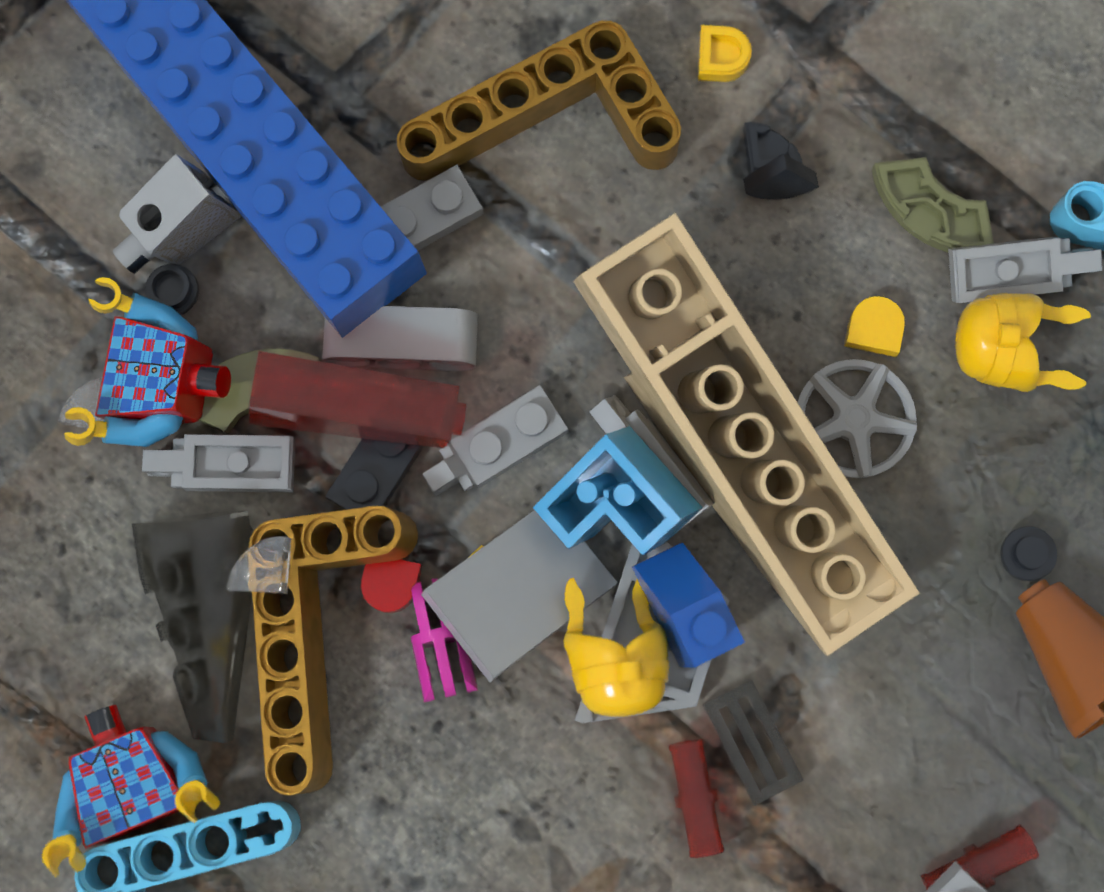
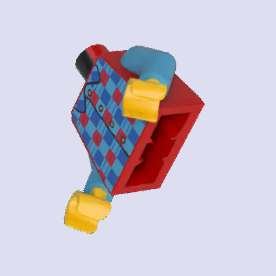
(151, 374)
(122, 787)

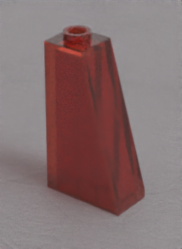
(353, 402)

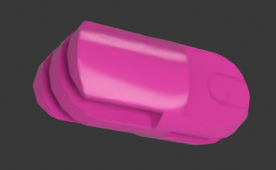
(438, 639)

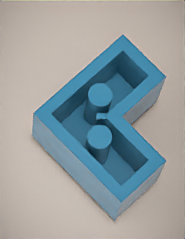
(619, 483)

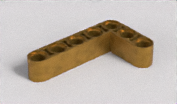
(546, 99)
(304, 629)

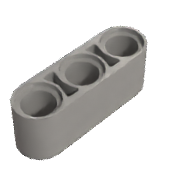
(407, 340)

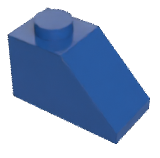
(687, 606)

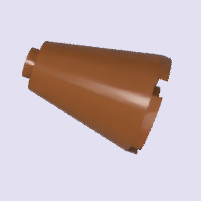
(1069, 651)

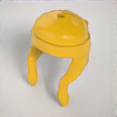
(996, 345)
(612, 677)

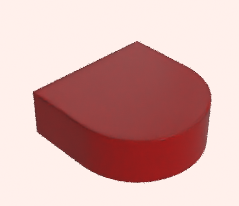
(389, 584)

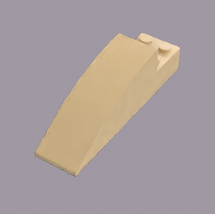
(744, 435)

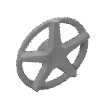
(857, 417)

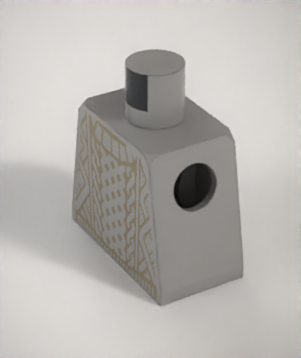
(173, 216)

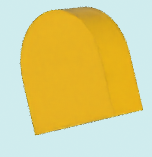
(722, 53)
(876, 327)

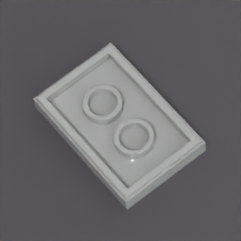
(514, 593)

